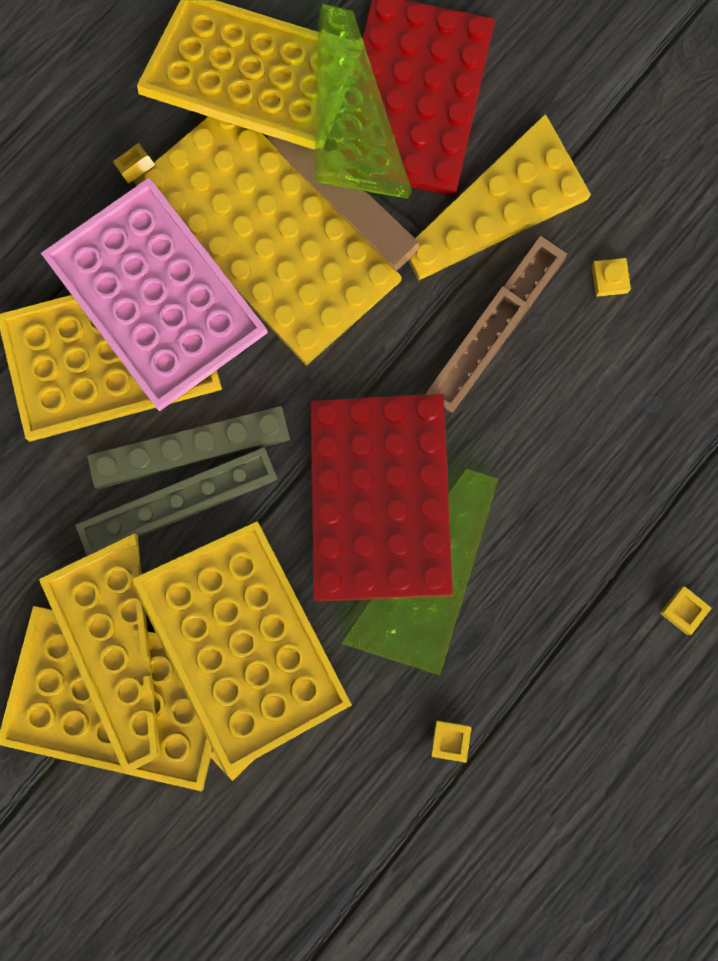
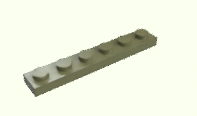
(188, 447)
(178, 501)

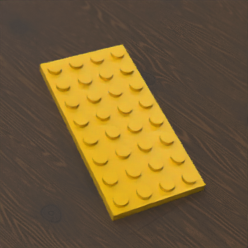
(272, 234)

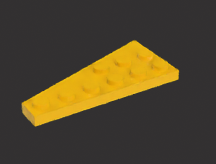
(517, 192)
(110, 644)

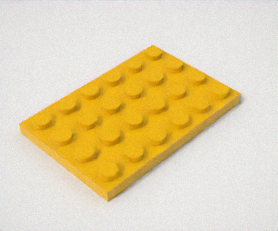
(237, 69)
(68, 371)
(241, 646)
(56, 717)

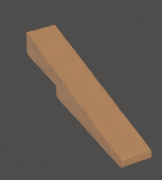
(356, 207)
(497, 322)

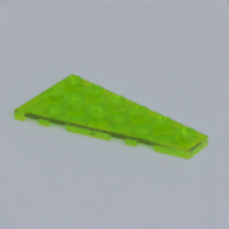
(352, 127)
(421, 628)

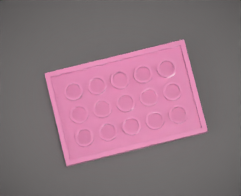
(154, 293)

